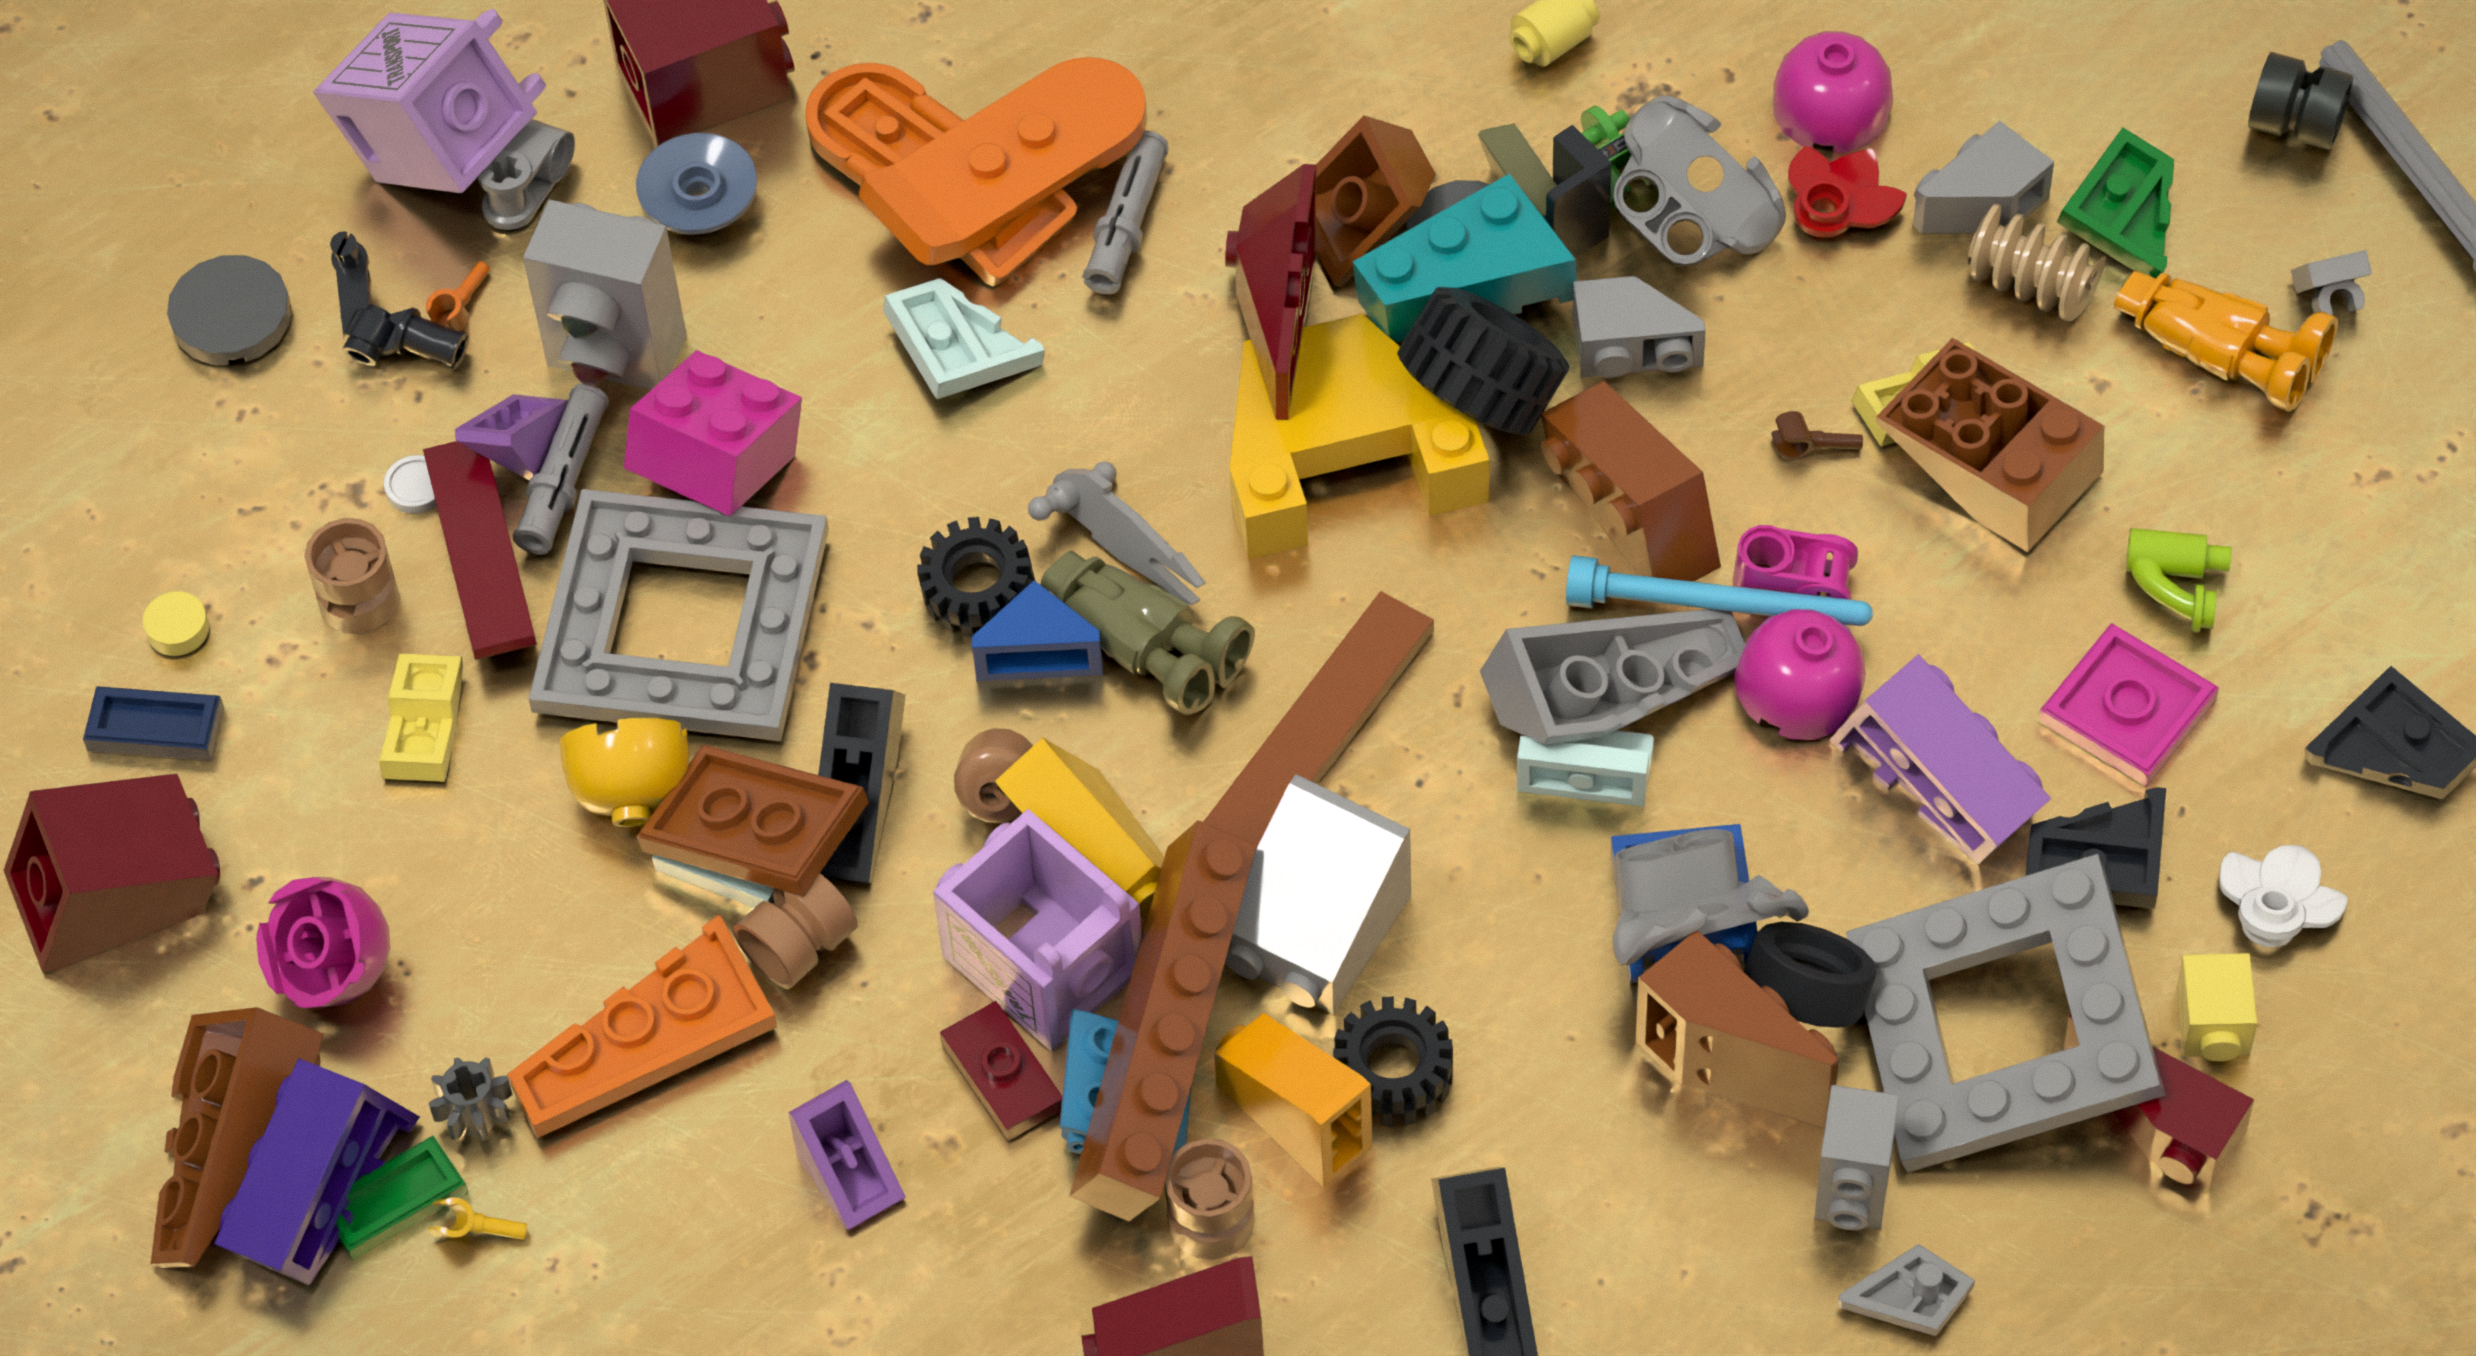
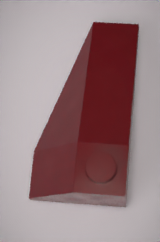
(1274, 277)

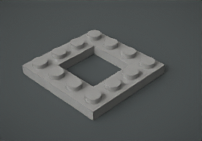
(748, 697)
(2101, 1075)

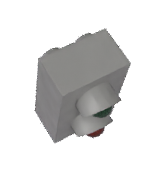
(605, 295)

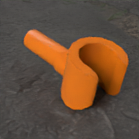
(456, 299)

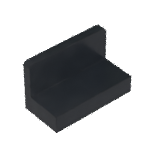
(1581, 200)

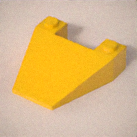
(1345, 411)

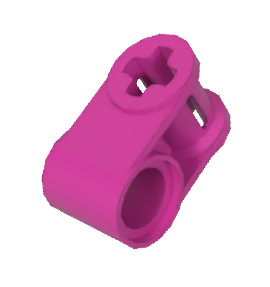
(1795, 562)

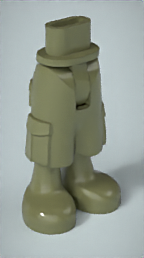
(1145, 622)

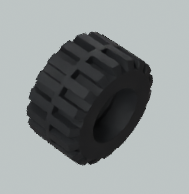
(1483, 360)

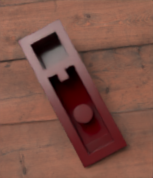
(2189, 1128)

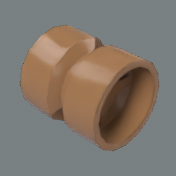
(352, 575)
(787, 934)
(1209, 1198)

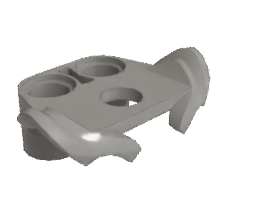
(1737, 215)
(1688, 887)

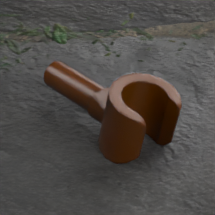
(1796, 441)

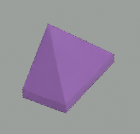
(514, 432)

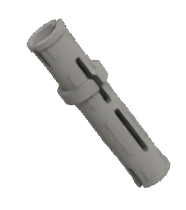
(1119, 230)
(553, 488)

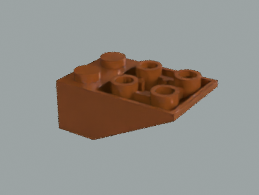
(1996, 442)
(1730, 1035)

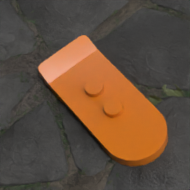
(878, 115)
(1008, 158)

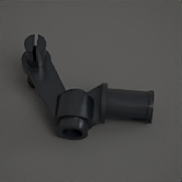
(375, 332)

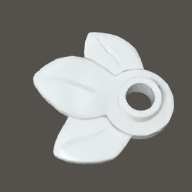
(2279, 894)

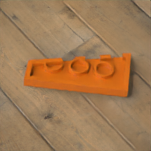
(667, 1022)

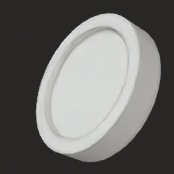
(409, 485)

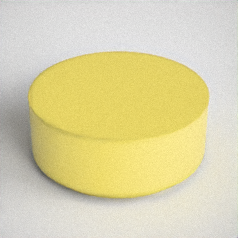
(175, 623)

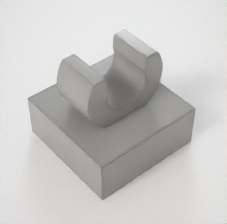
(2332, 276)

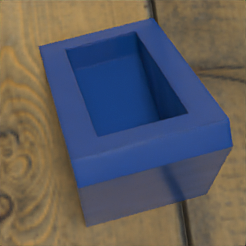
(1036, 639)

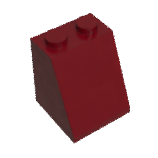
(699, 60)
(107, 866)

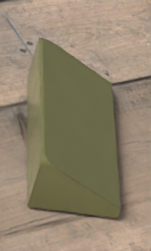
(1511, 154)

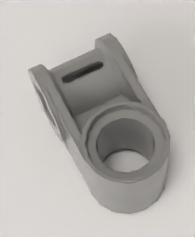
(525, 174)

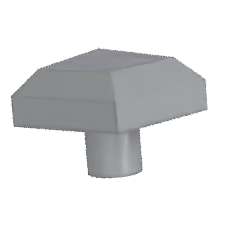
(1911, 1292)

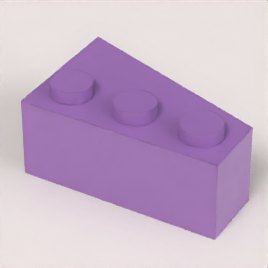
(1944, 758)

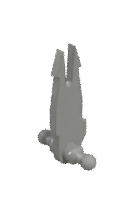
(1117, 527)

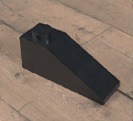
(861, 750)
(1484, 1262)

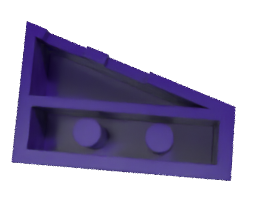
(303, 1169)

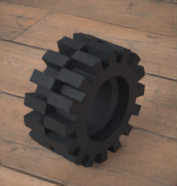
(967, 548)
(1405, 1029)

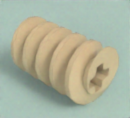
(2033, 266)

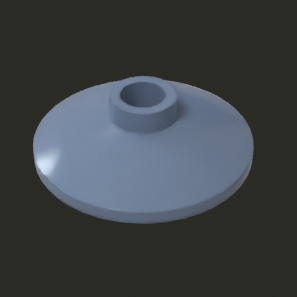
(694, 166)

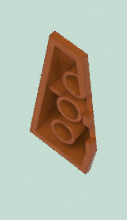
(228, 1095)

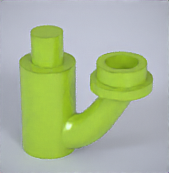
(2177, 554)

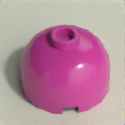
(1833, 92)
(1801, 674)
(323, 942)

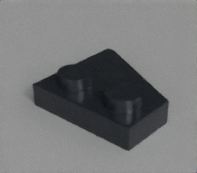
(2397, 739)
(2124, 838)

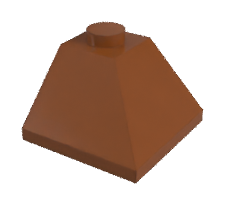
(1367, 192)

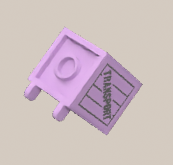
(428, 100)
(1066, 956)

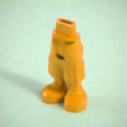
(2227, 331)

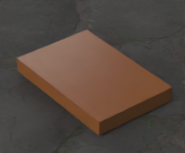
(753, 820)

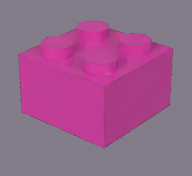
(712, 432)

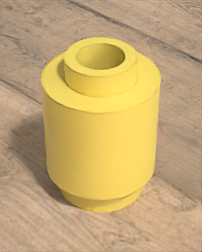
(1551, 28)

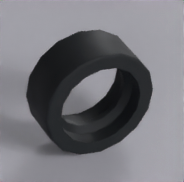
(1813, 971)

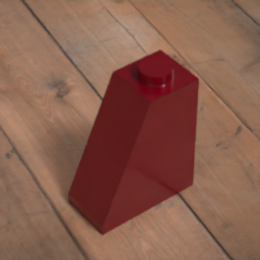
(1190, 1316)

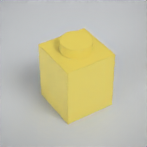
(2216, 1005)

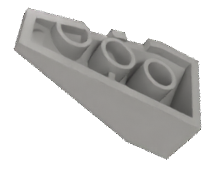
(1606, 672)

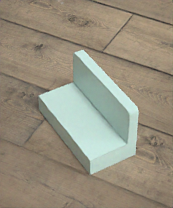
(1590, 769)

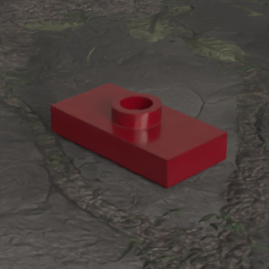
(1002, 1070)

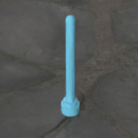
(1595, 583)

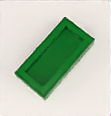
(398, 1196)

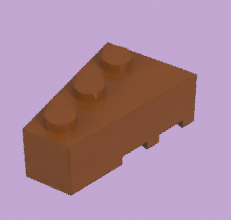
(1633, 484)

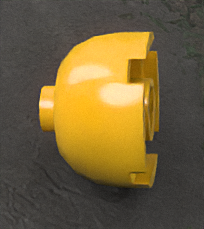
(625, 769)

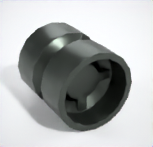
(2300, 100)

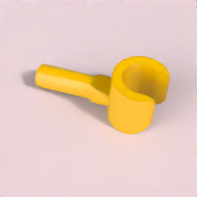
(475, 1222)

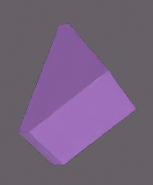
(844, 1155)

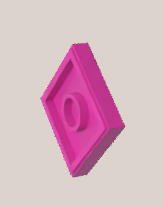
(2128, 704)

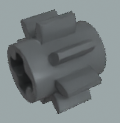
(468, 1081)

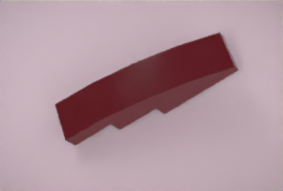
(479, 550)

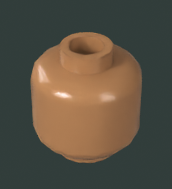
(980, 765)

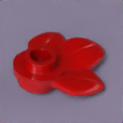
(1843, 188)

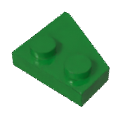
(2125, 204)

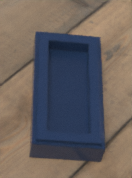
(153, 723)

